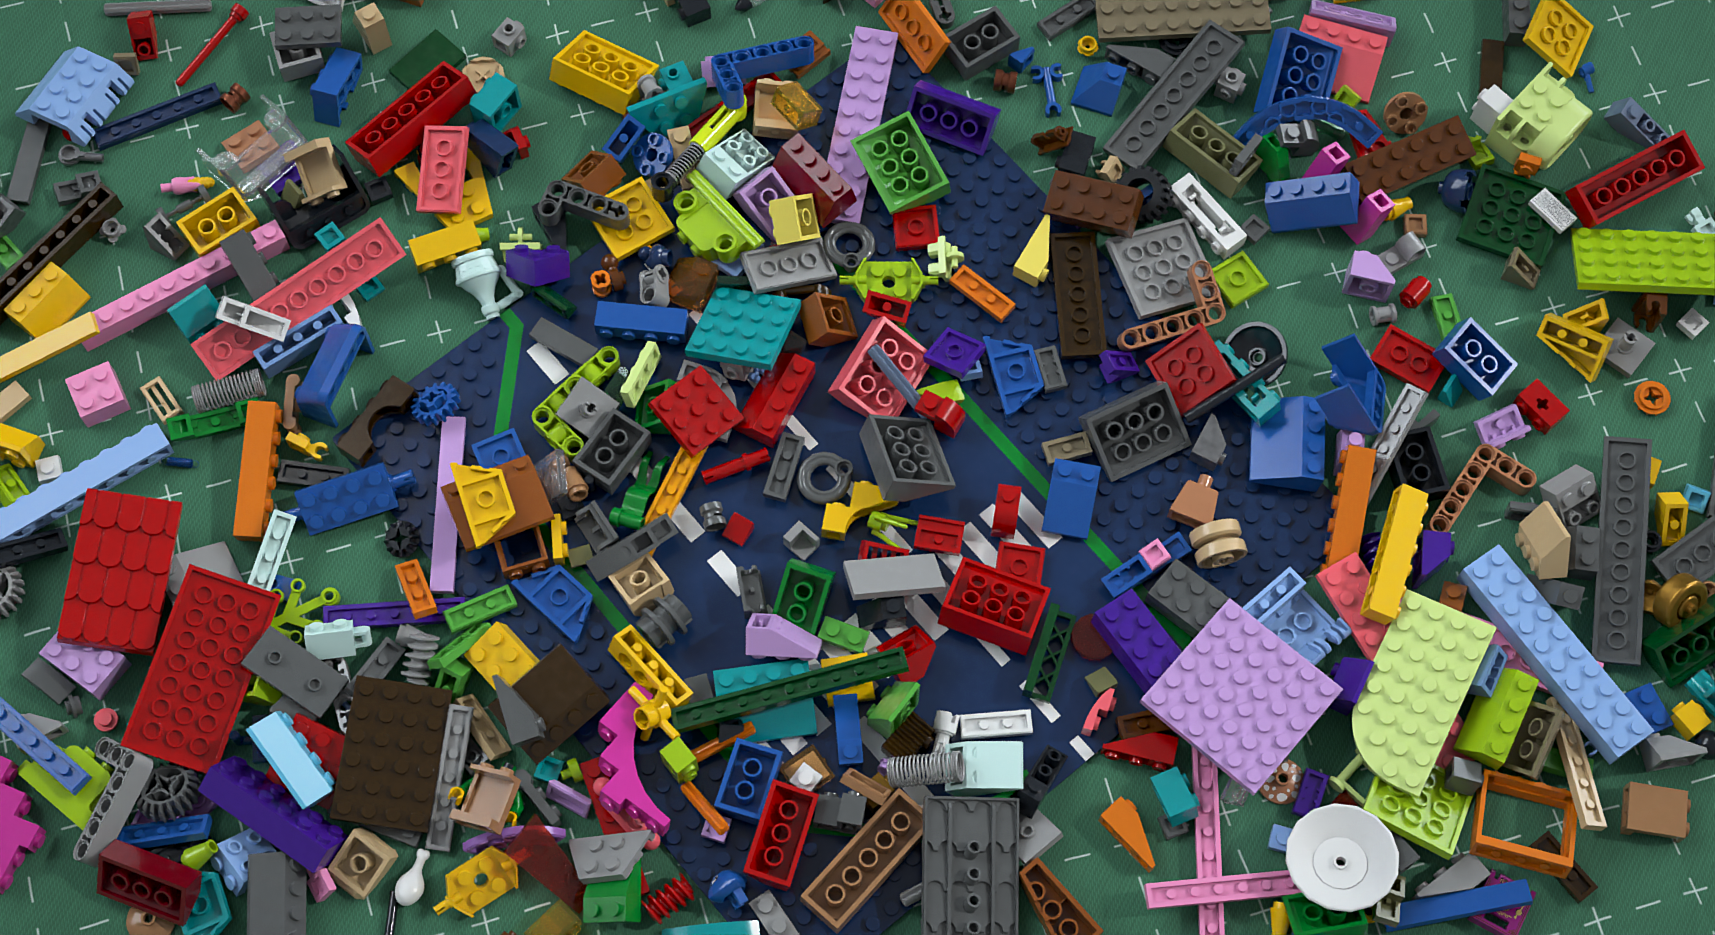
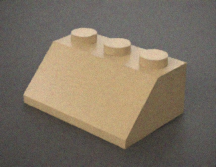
(1544, 542)

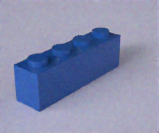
(641, 322)

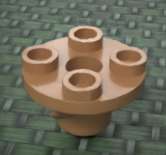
(1405, 113)

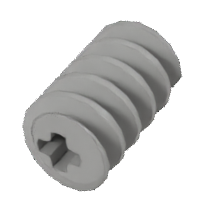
(421, 653)

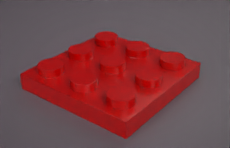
(1191, 368)
(696, 411)
(325, 743)

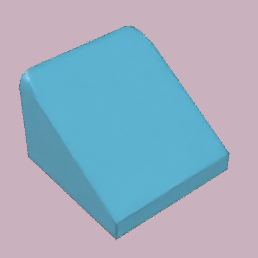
(1696, 497)

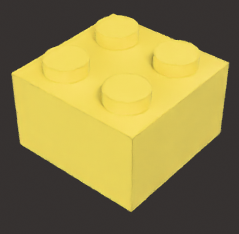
(794, 219)

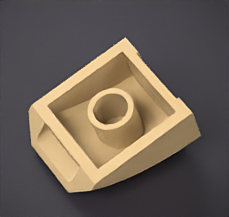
(641, 583)
(361, 863)

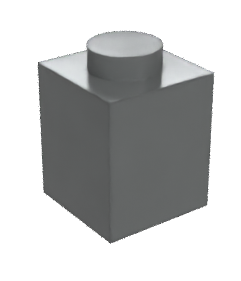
(1463, 776)

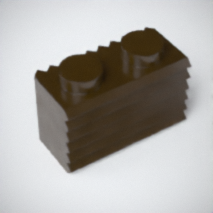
(909, 738)

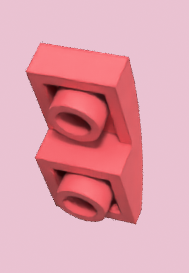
(1101, 707)

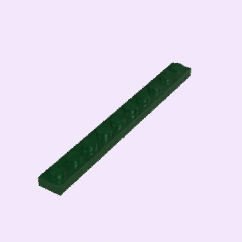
(789, 690)

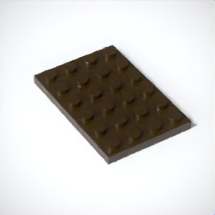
(391, 754)

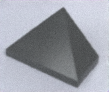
(164, 238)

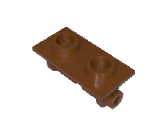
(1052, 140)

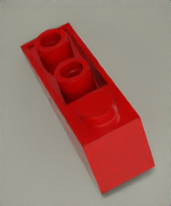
(1148, 749)

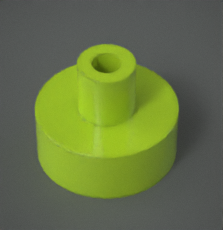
(573, 771)

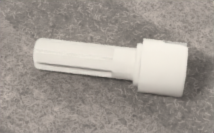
(945, 727)

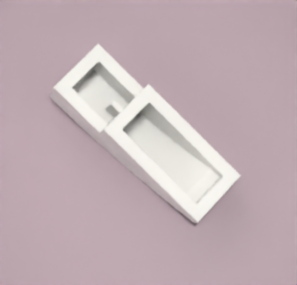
(252, 318)

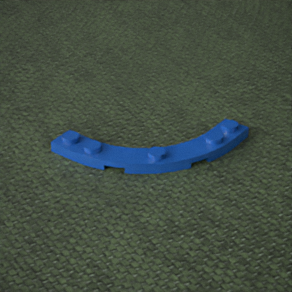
(1309, 109)

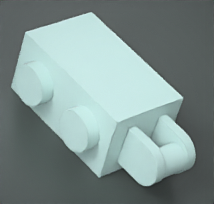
(335, 638)

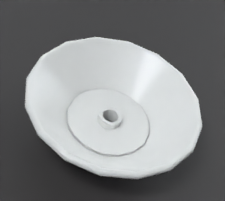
(1344, 835)

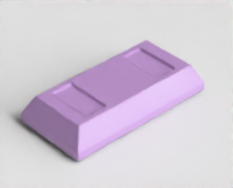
(568, 798)

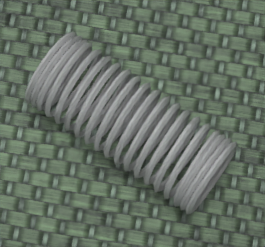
(257, 381)
(956, 766)

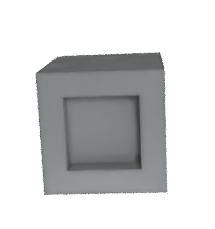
(801, 541)

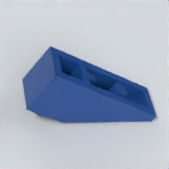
(848, 730)

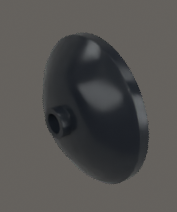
(1255, 340)

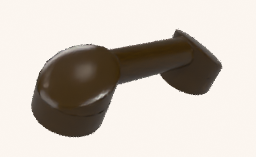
(801, 290)

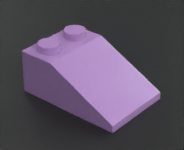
(757, 193)

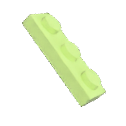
(640, 374)

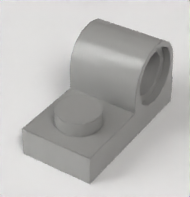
(1405, 252)

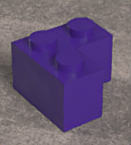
(537, 266)

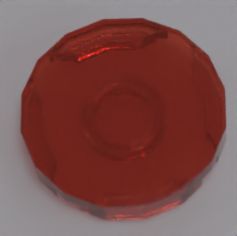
(1088, 640)

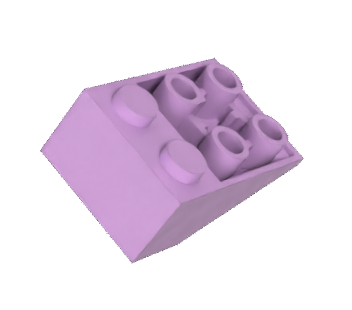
(780, 638)

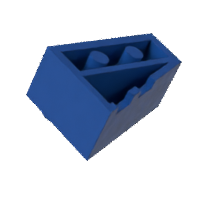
(334, 84)

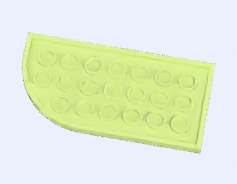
(1417, 689)

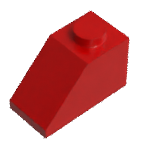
(882, 305)

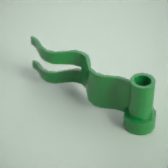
(637, 495)

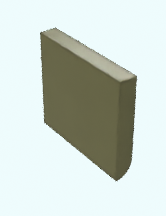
(579, 555)

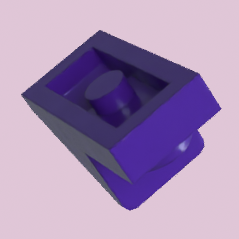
(1117, 365)

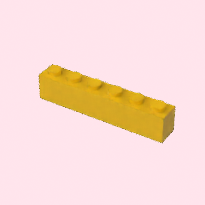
(1394, 554)

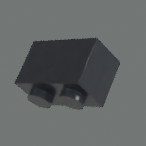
(1076, 154)

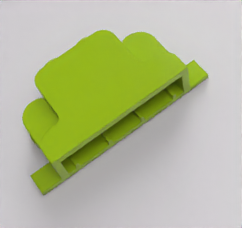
(712, 224)
(78, 807)

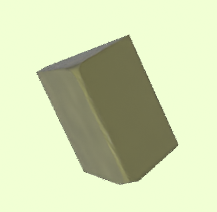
(292, 194)
(1101, 681)

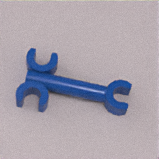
(1047, 74)

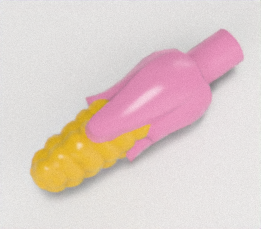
(184, 185)

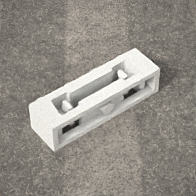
(1184, 196)

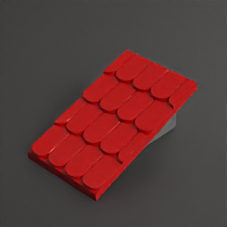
(119, 572)

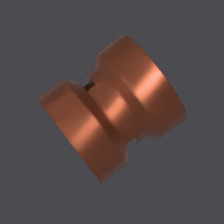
(1005, 81)
(234, 98)

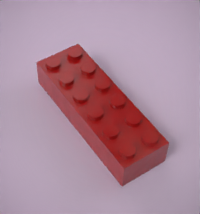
(403, 122)
(1634, 179)

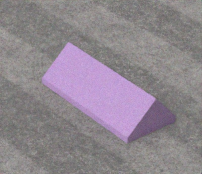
(1355, 18)

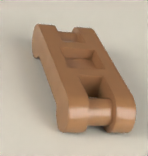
(291, 409)

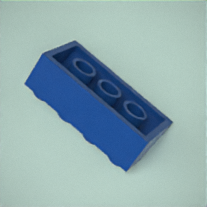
(1312, 202)

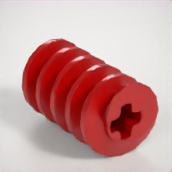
(668, 899)

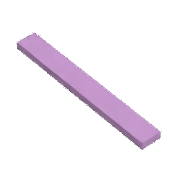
(445, 533)

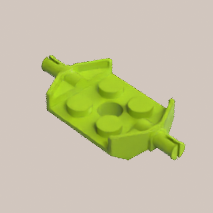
(906, 276)

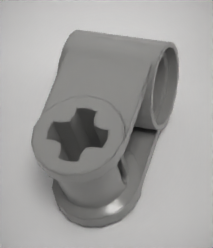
(648, 87)
(655, 287)

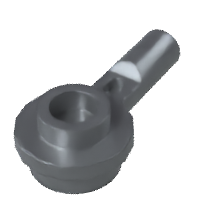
(71, 155)

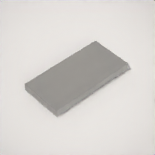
(787, 265)
(893, 576)

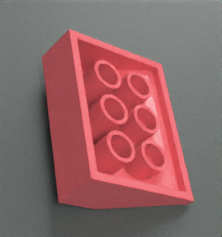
(1359, 56)
(864, 385)

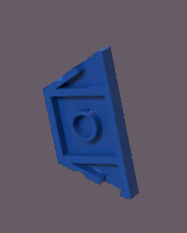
(1014, 372)
(558, 599)

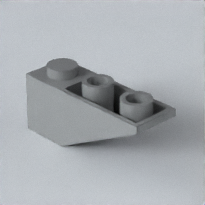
(1462, 876)

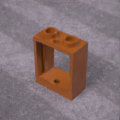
(517, 571)

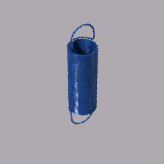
(179, 462)

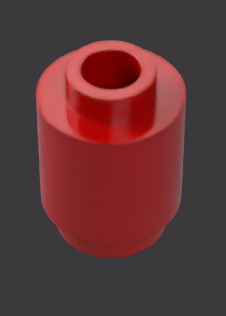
(1415, 292)

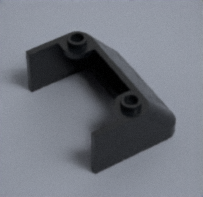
(306, 220)

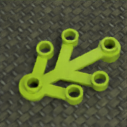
(292, 613)

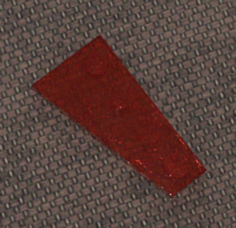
(546, 862)

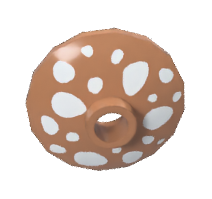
(1281, 792)

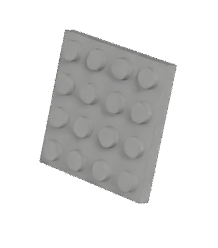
(1156, 266)

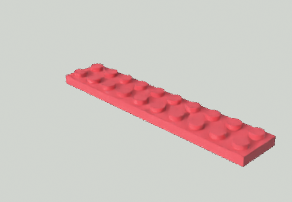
(303, 295)
(1346, 588)

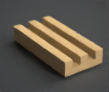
(175, 412)

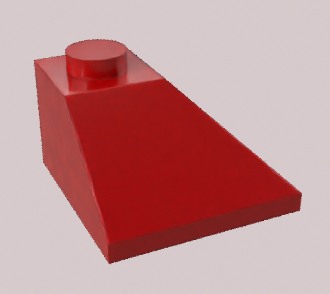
(917, 650)

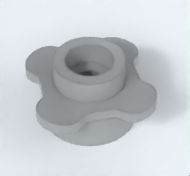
(110, 224)

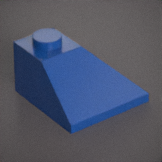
(1099, 87)

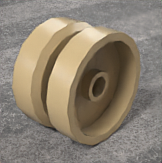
(1218, 543)

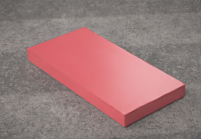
(442, 169)

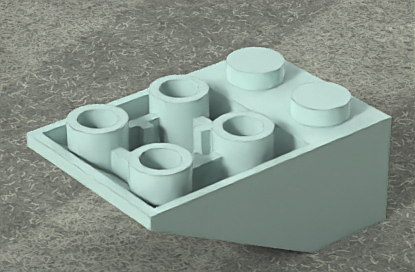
(734, 162)
(988, 767)

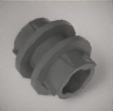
(664, 620)

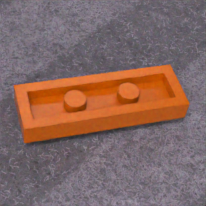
(982, 293)
(416, 589)

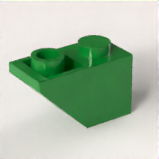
(1274, 158)

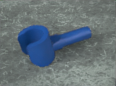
(1585, 72)

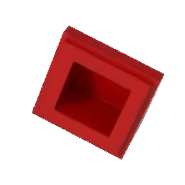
(738, 529)

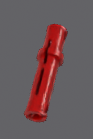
(736, 465)

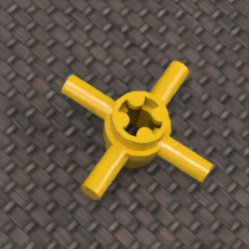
(653, 713)

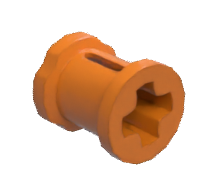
(602, 289)

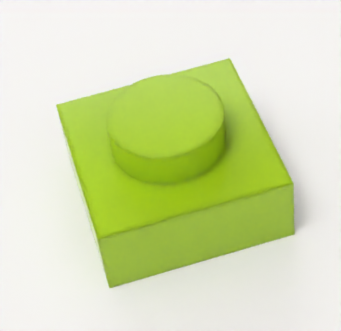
(1347, 96)

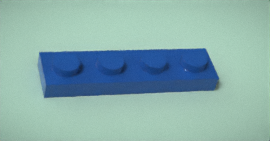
(171, 832)

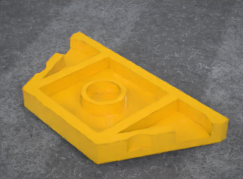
(483, 500)

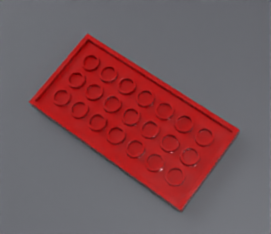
(198, 672)

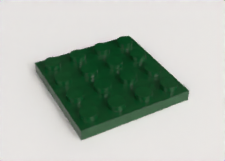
(1502, 219)

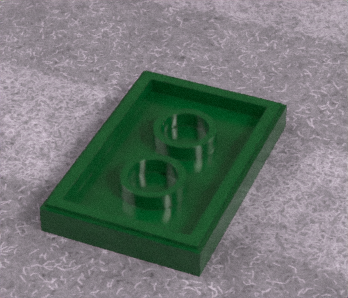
(425, 58)

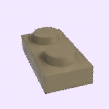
(1067, 448)

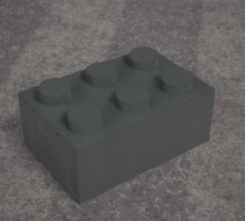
(981, 43)
(612, 450)
(1185, 598)

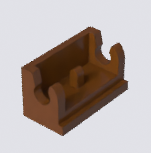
(1651, 308)

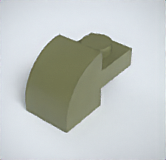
(1388, 908)

